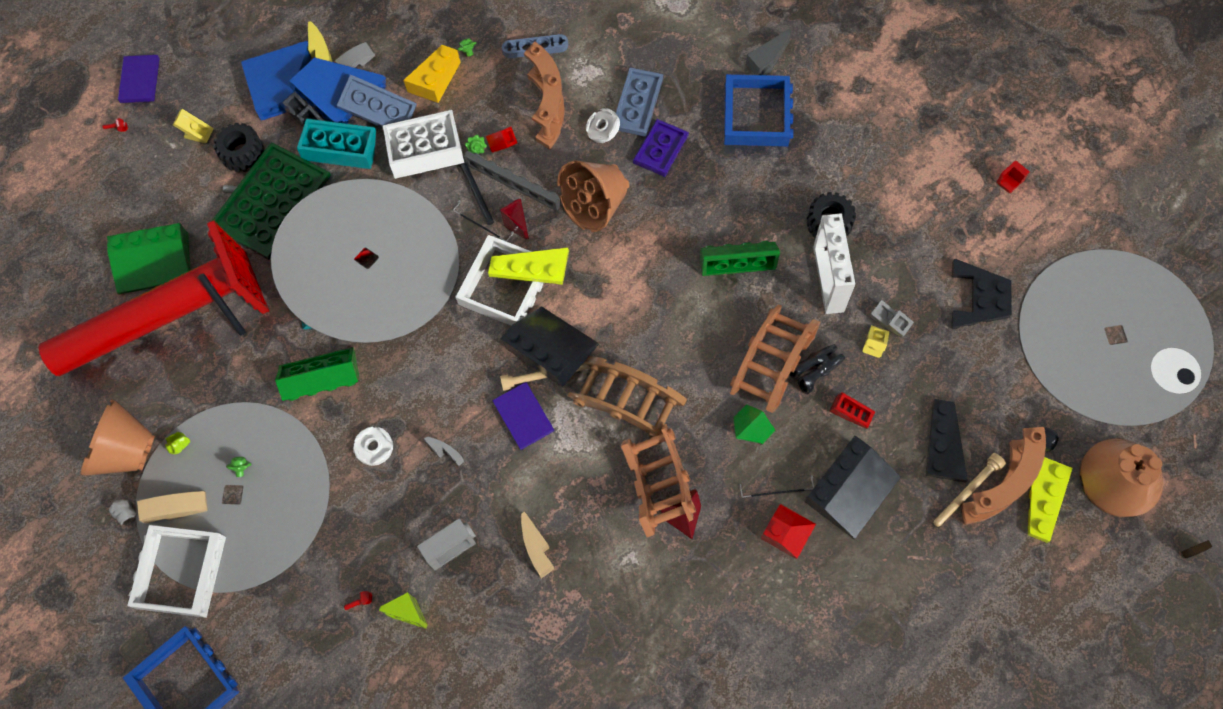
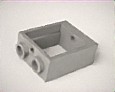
(447, 544)

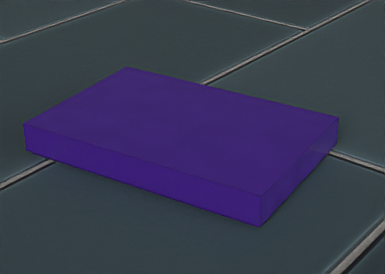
(138, 78)
(660, 147)
(523, 415)

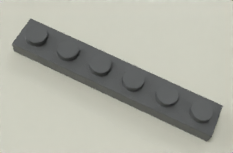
(513, 181)

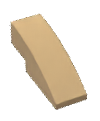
(171, 506)
(535, 546)

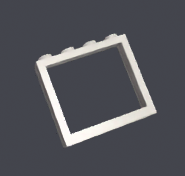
(833, 264)
(475, 273)
(207, 577)

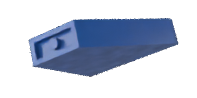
(270, 76)
(322, 85)

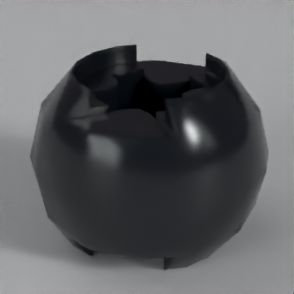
(1051, 439)

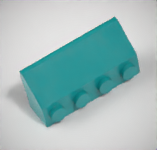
(337, 143)

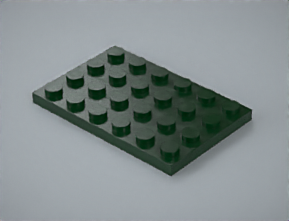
(267, 196)

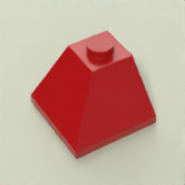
(788, 531)

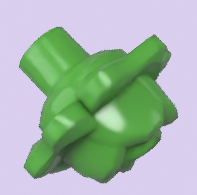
(467, 46)
(476, 144)
(238, 465)

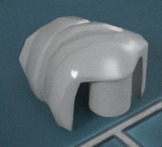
(122, 510)

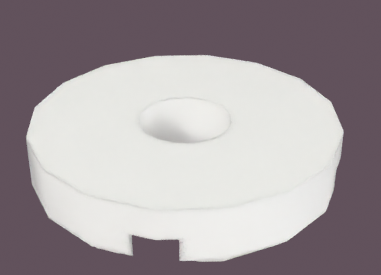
(608, 131)
(376, 456)

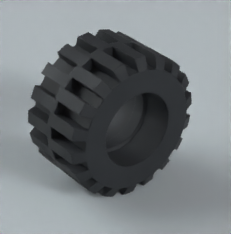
(231, 138)
(830, 204)

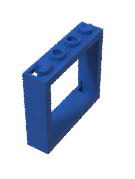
(754, 138)
(145, 696)

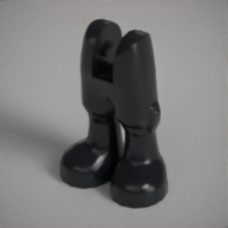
(823, 367)

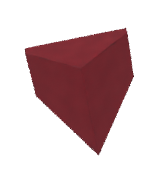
(514, 218)
(682, 522)

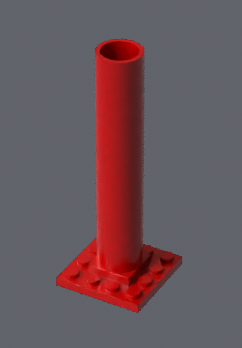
(156, 307)

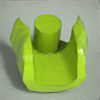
(176, 443)

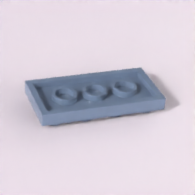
(638, 101)
(374, 103)

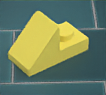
(193, 127)
(876, 341)

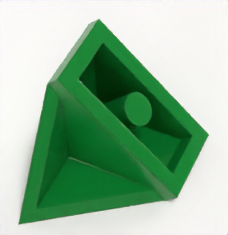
(752, 425)

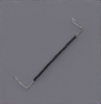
(459, 202)
(778, 491)

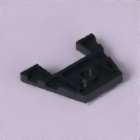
(989, 295)

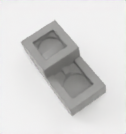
(357, 55)
(890, 319)
(441, 448)

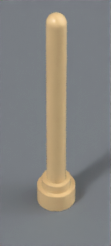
(509, 381)
(994, 463)

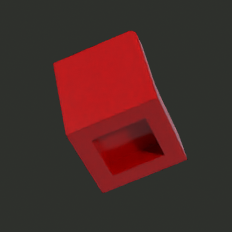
(501, 139)
(1012, 176)

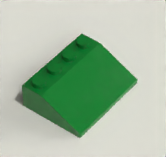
(148, 257)

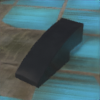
(299, 109)

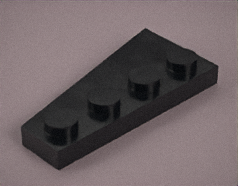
(945, 447)

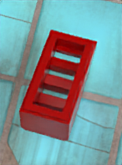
(848, 401)

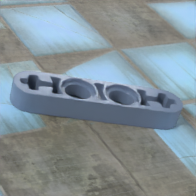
(556, 48)

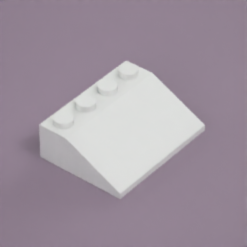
(423, 144)

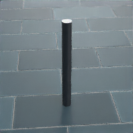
(477, 194)
(221, 304)

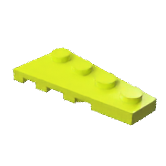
(536, 266)
(1046, 498)

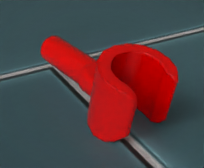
(120, 125)
(365, 598)

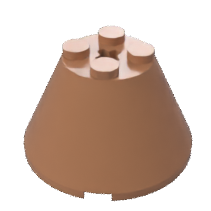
(591, 192)
(117, 443)
(1122, 477)

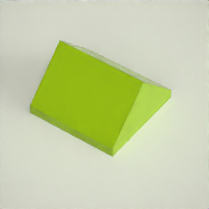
(405, 609)

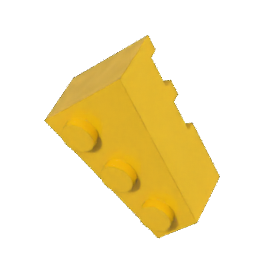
(434, 74)

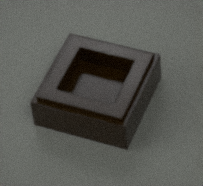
(1197, 549)

